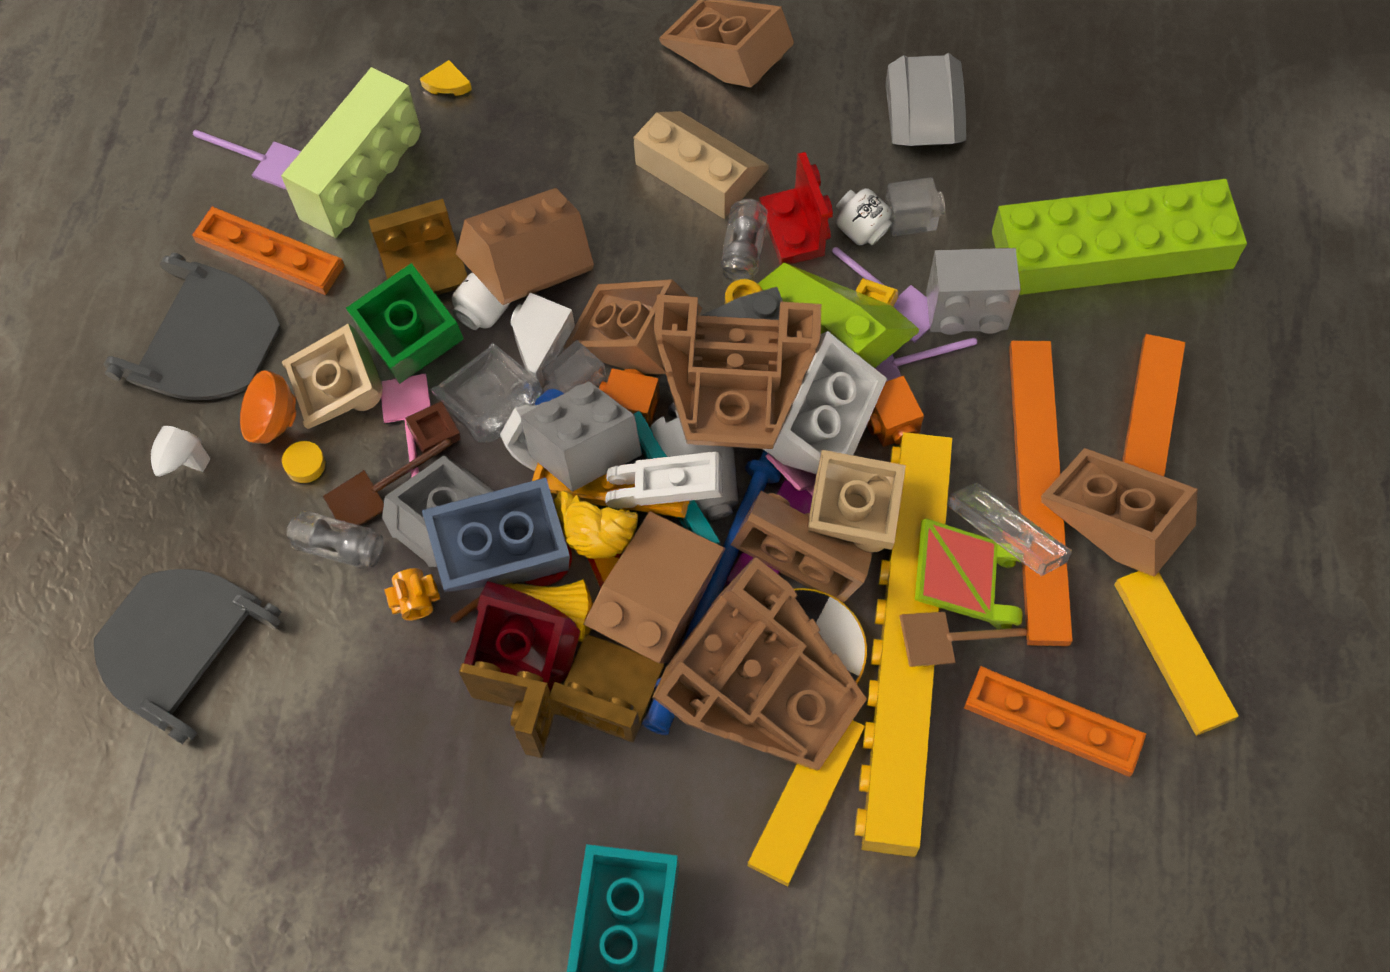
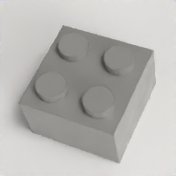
(972, 290)
(581, 435)

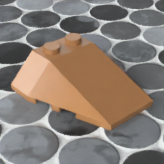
(734, 374)
(762, 673)

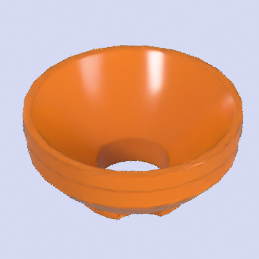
(266, 408)

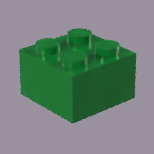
(405, 323)

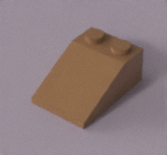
(731, 39)
(621, 324)
(1124, 509)
(655, 588)

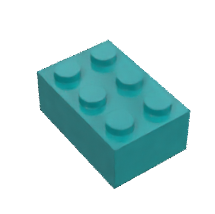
(623, 911)

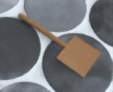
(930, 642)

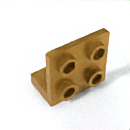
(422, 238)
(607, 688)
(525, 693)

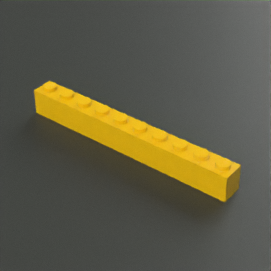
(902, 693)

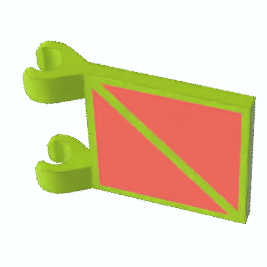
(960, 574)

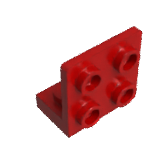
(799, 216)

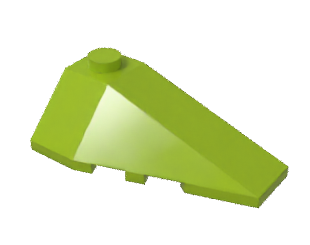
(859, 321)

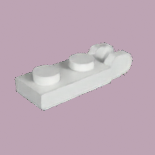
(666, 480)

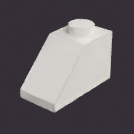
(541, 332)

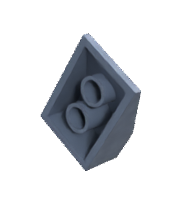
(497, 537)

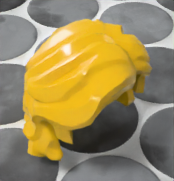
(594, 530)

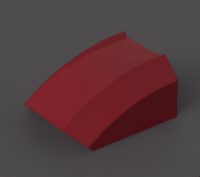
(522, 635)

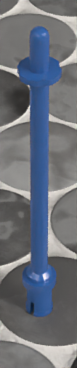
(762, 472)

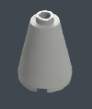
(673, 443)

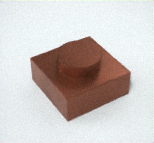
(432, 427)

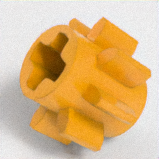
(412, 594)

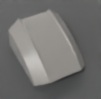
(926, 100)
(433, 486)

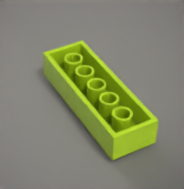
(1122, 236)

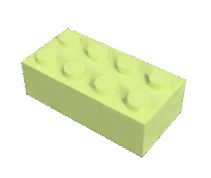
(352, 153)

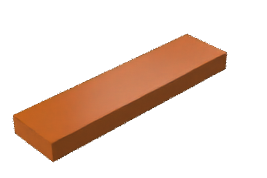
(268, 250)
(1154, 403)
(1055, 721)

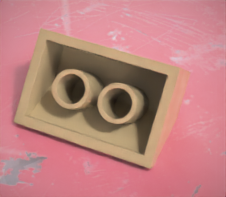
(696, 161)

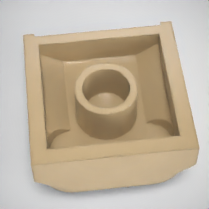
(334, 377)
(857, 500)

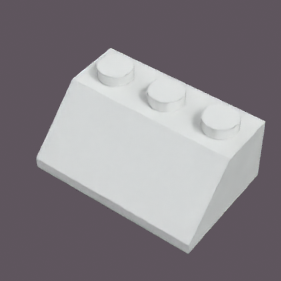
(829, 406)

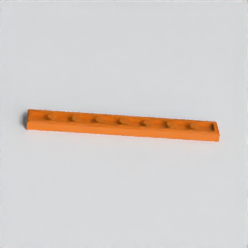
(1037, 468)

